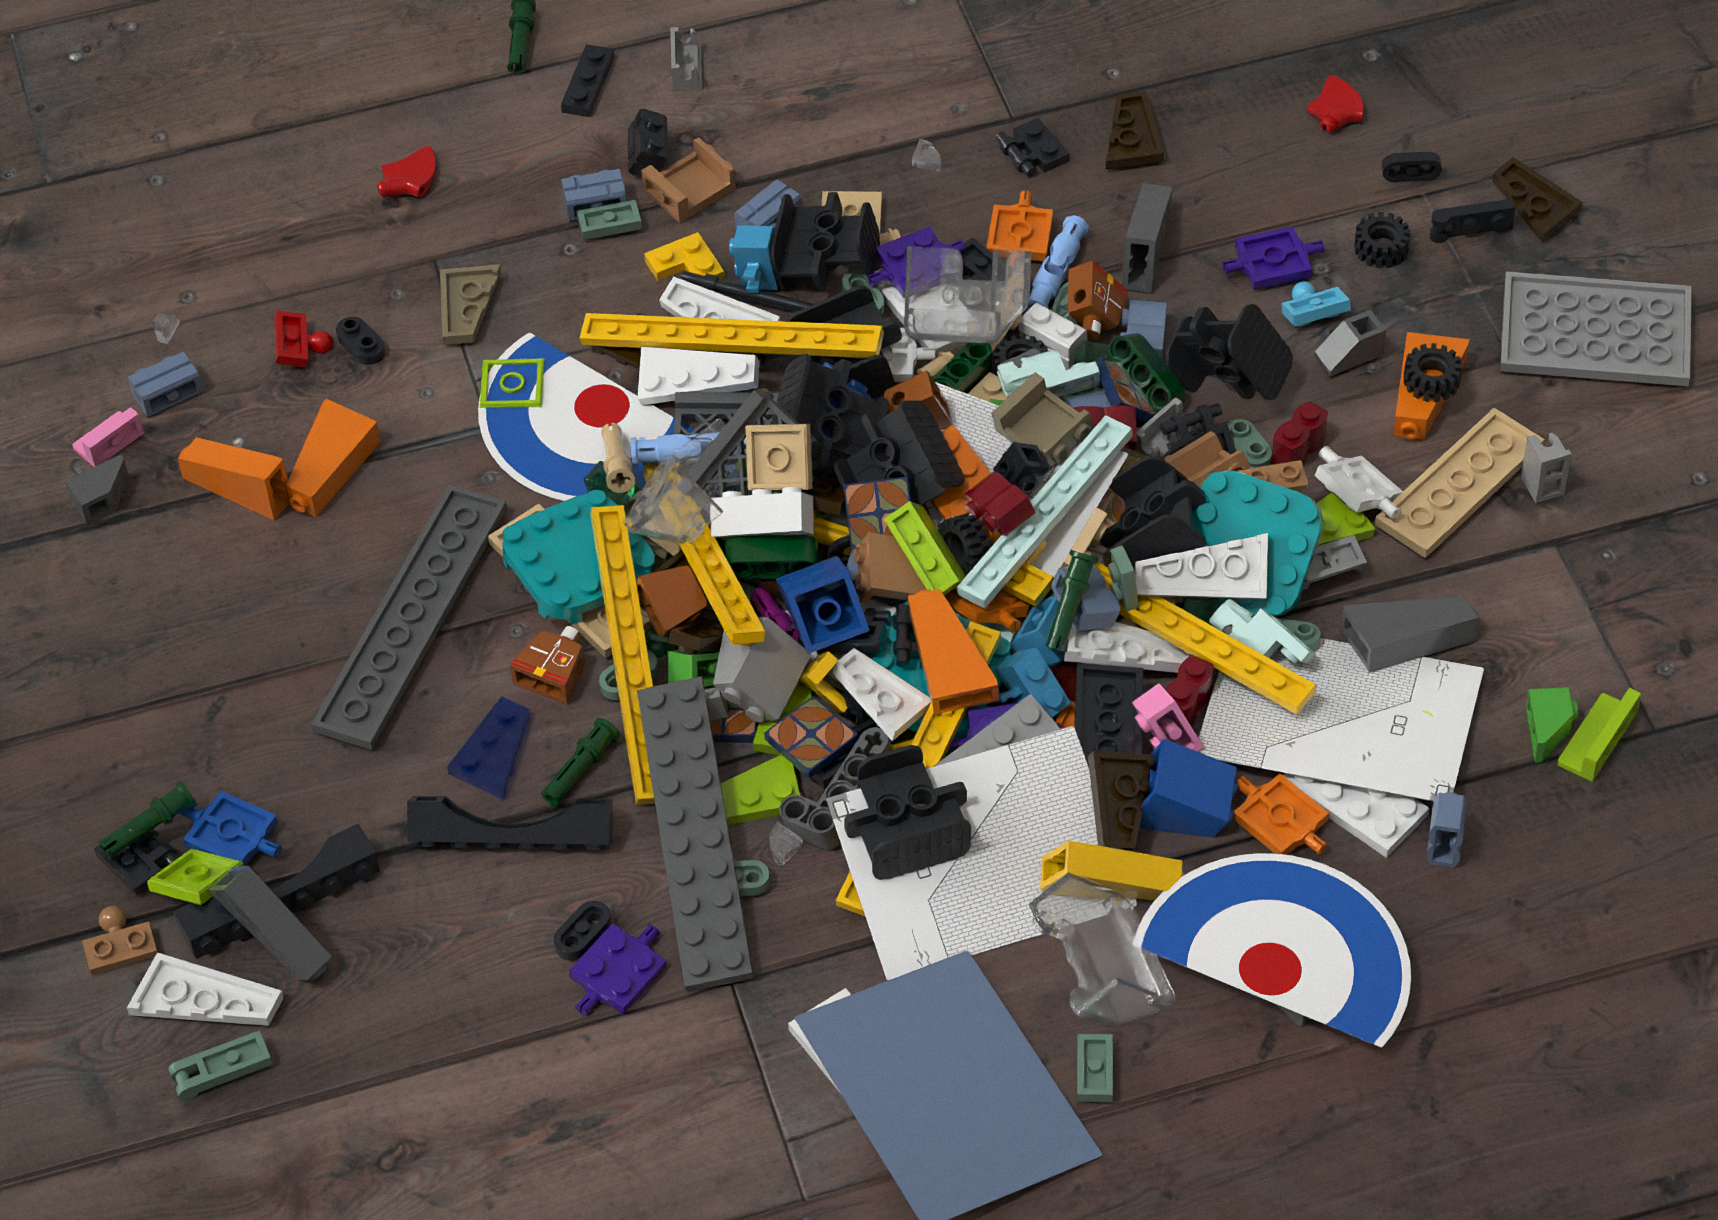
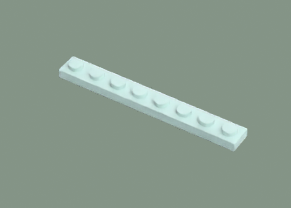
(1050, 507)

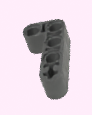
(817, 814)

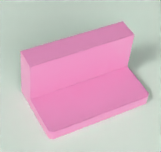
(109, 437)

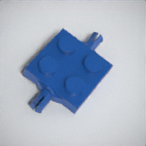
(231, 829)

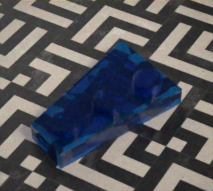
(491, 750)

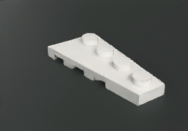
(693, 301)

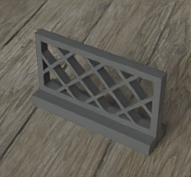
(710, 407)
(733, 437)

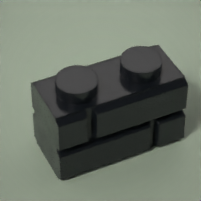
(647, 142)

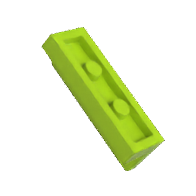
(925, 548)
(1599, 734)

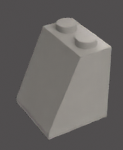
(761, 673)

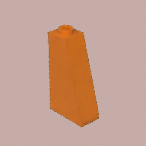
(1414, 415)
(330, 456)
(238, 475)
(950, 660)

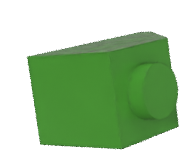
(688, 666)
(1549, 719)

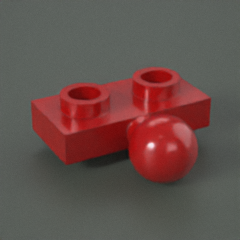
(293, 341)

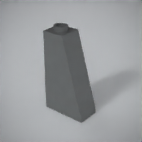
(1146, 237)
(1407, 629)
(271, 922)

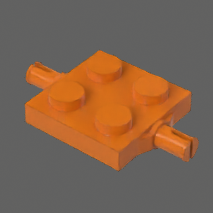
(1021, 228)
(1001, 610)
(1280, 815)

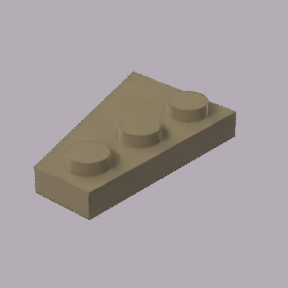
(465, 300)

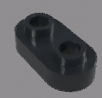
(1411, 166)
(355, 336)
(580, 932)

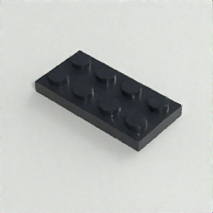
(1105, 708)

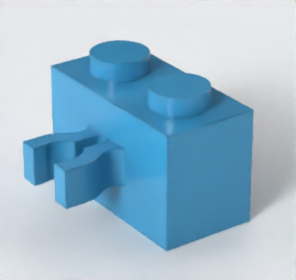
(752, 257)
(1036, 631)
(1029, 674)

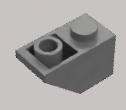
(1352, 343)
(98, 489)

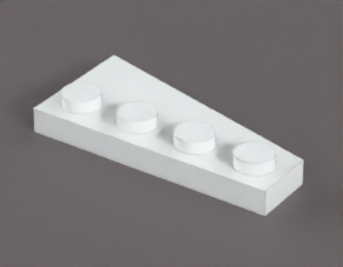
(678, 370)
(1215, 571)
(1124, 647)
(199, 993)

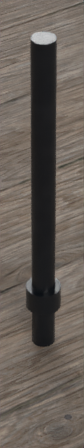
(713, 283)

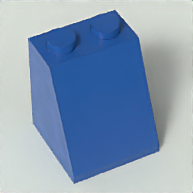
(823, 604)
(1188, 792)

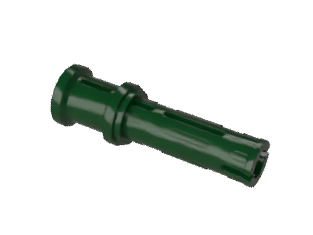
(521, 25)
(1074, 585)
(588, 751)
(161, 811)

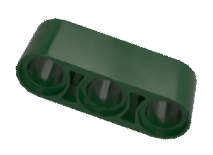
(1134, 366)
(966, 367)
(770, 555)

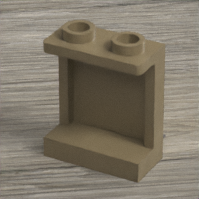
(1041, 419)

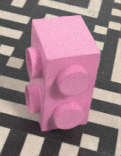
(1164, 719)

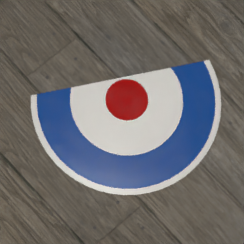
(562, 440)
(1289, 937)

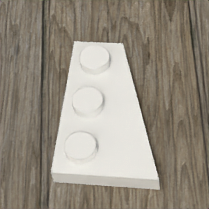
(881, 693)

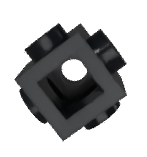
(1023, 466)

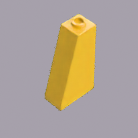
(1120, 870)

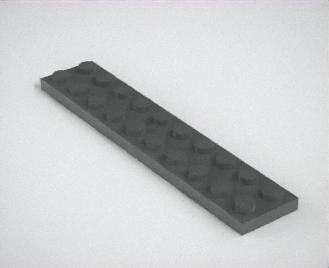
(409, 617)
(695, 835)

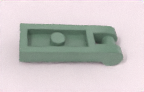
(219, 1065)

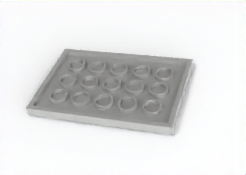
(1596, 328)

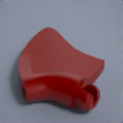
(1337, 105)
(410, 175)

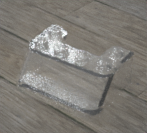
(959, 310)
(1098, 933)

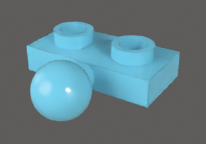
(1312, 306)

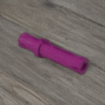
(771, 609)

